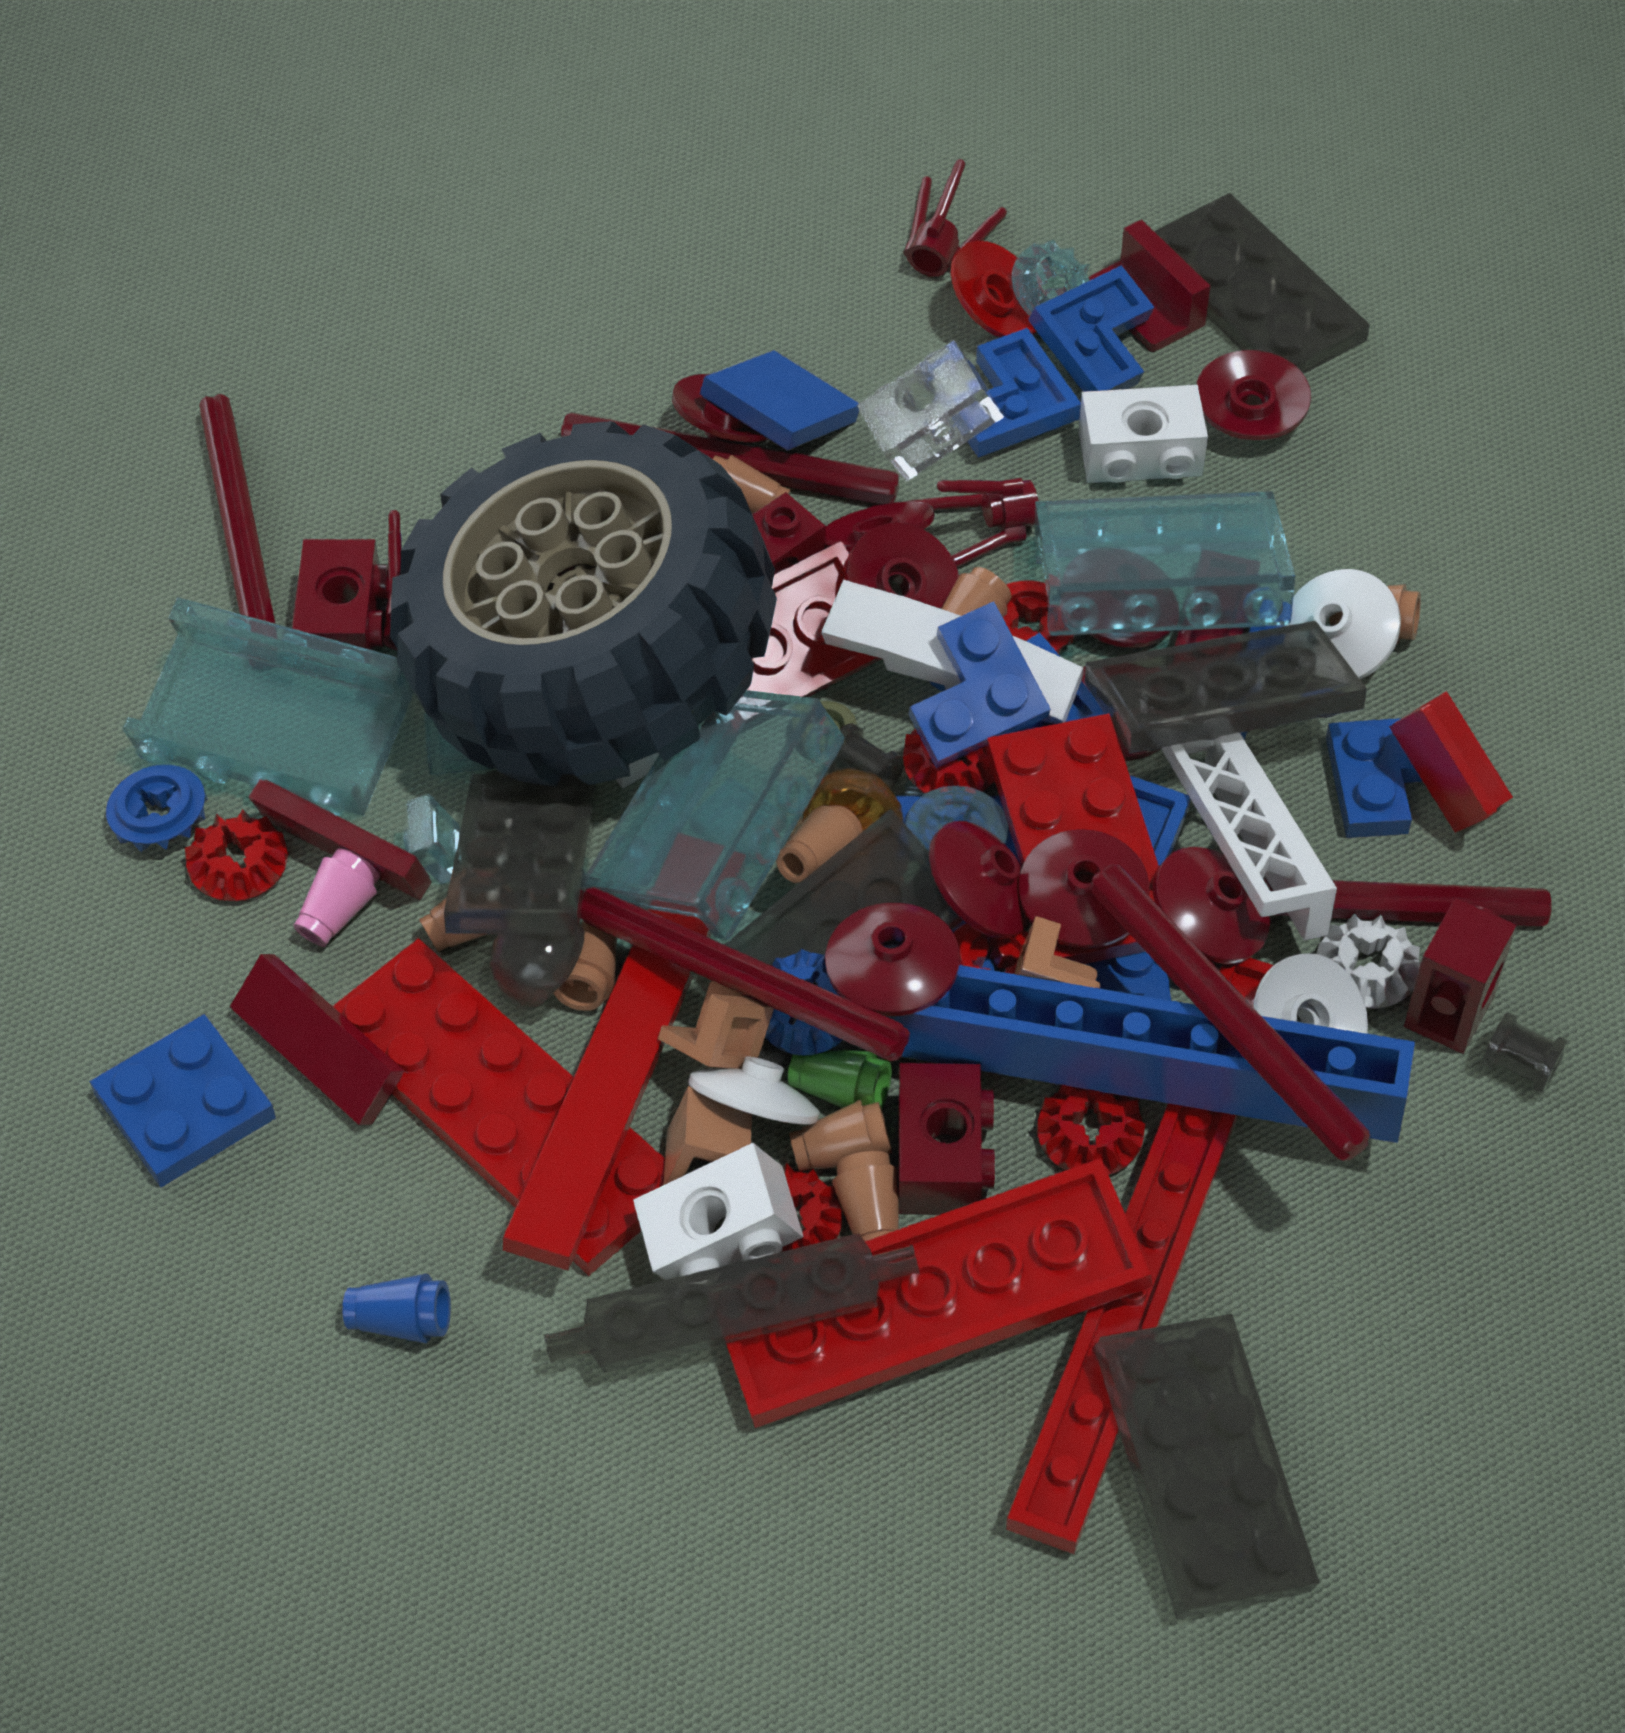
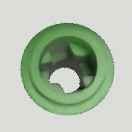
(842, 1076)

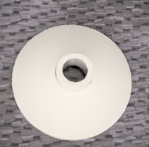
(1369, 616)
(1313, 990)
(755, 1091)

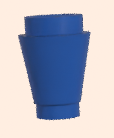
(400, 1308)

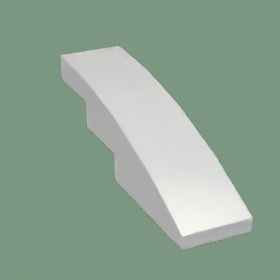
(906, 639)

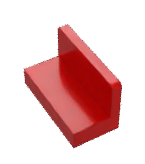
(1451, 762)

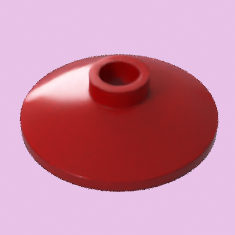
(984, 288)

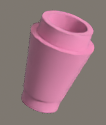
(336, 896)

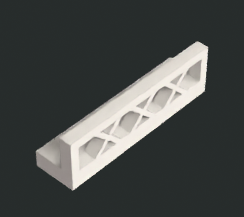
(1271, 837)

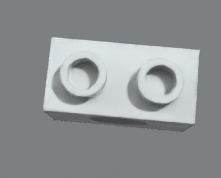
(1142, 434)
(682, 1215)

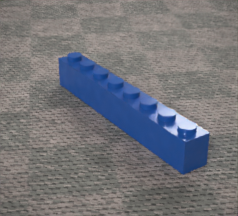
(1148, 1049)

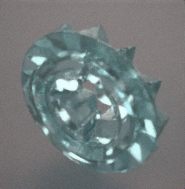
(1040, 263)
(951, 805)

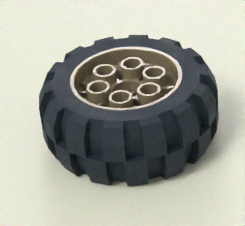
(583, 603)

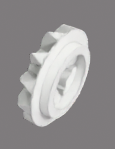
(1398, 963)

